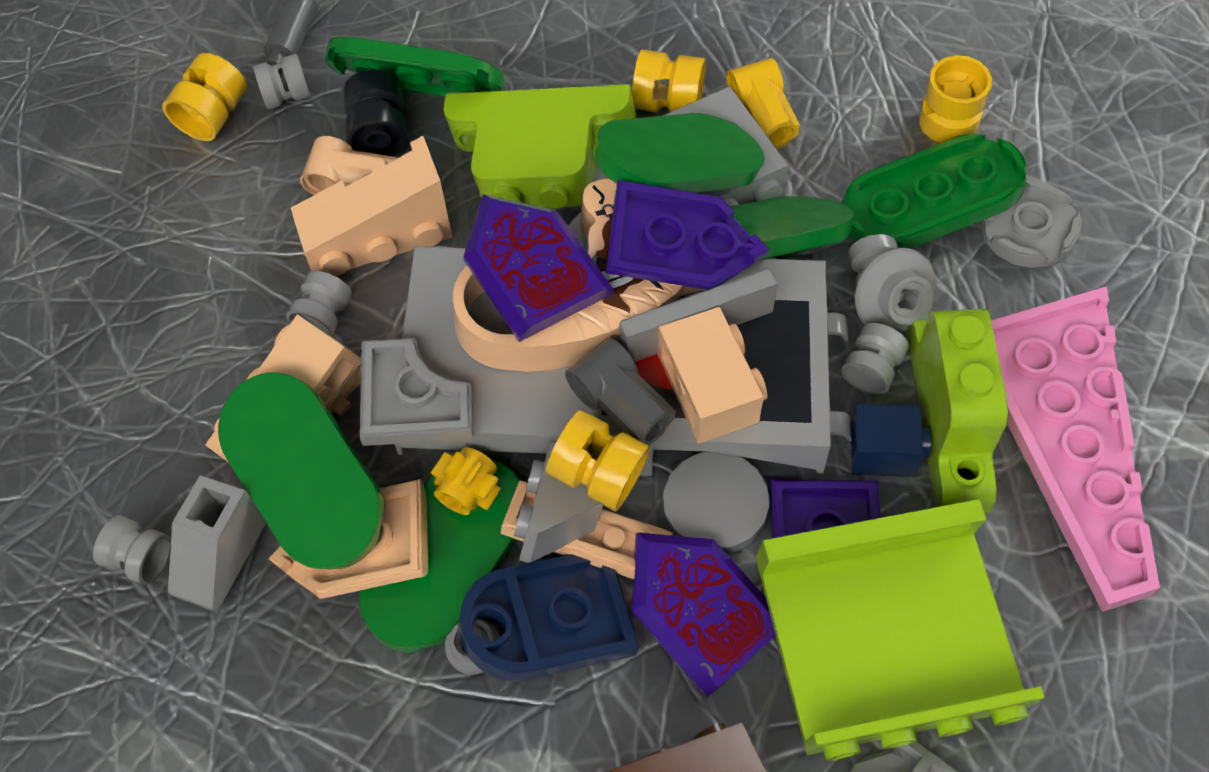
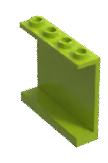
(890, 630)

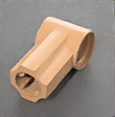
(335, 161)

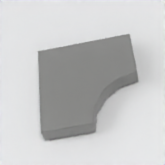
(407, 399)

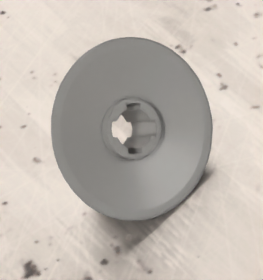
(884, 279)

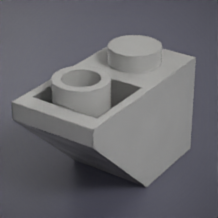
(557, 515)
(211, 542)

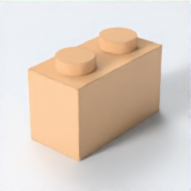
(711, 374)

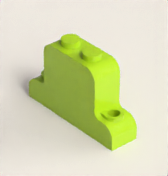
(535, 141)
(960, 400)

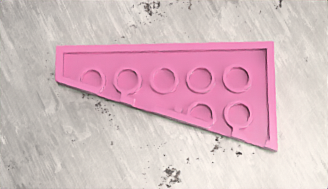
(1079, 438)

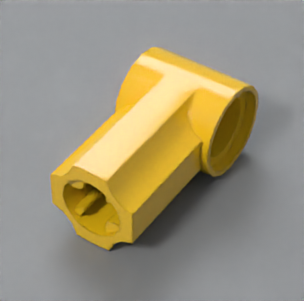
(762, 93)

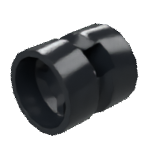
(375, 113)

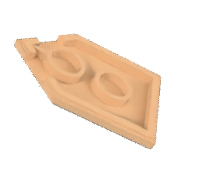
(397, 556)

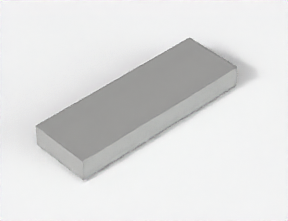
(738, 300)

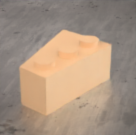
(375, 216)
(314, 359)

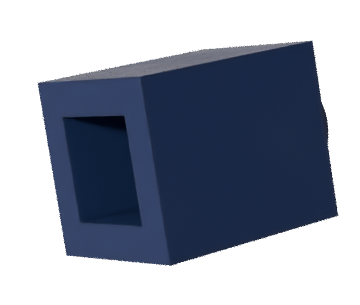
(888, 440)

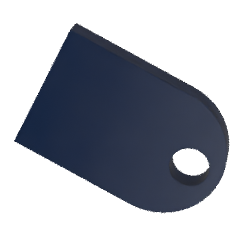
(553, 619)

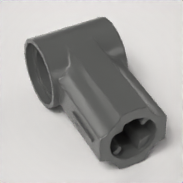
(611, 381)

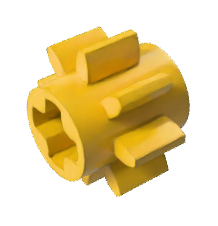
(465, 480)

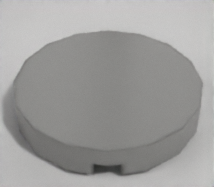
(1036, 229)
(716, 500)

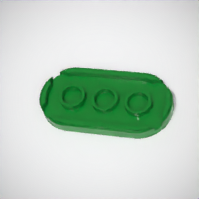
(418, 68)
(678, 152)
(937, 190)
(795, 223)
(301, 471)
(460, 552)

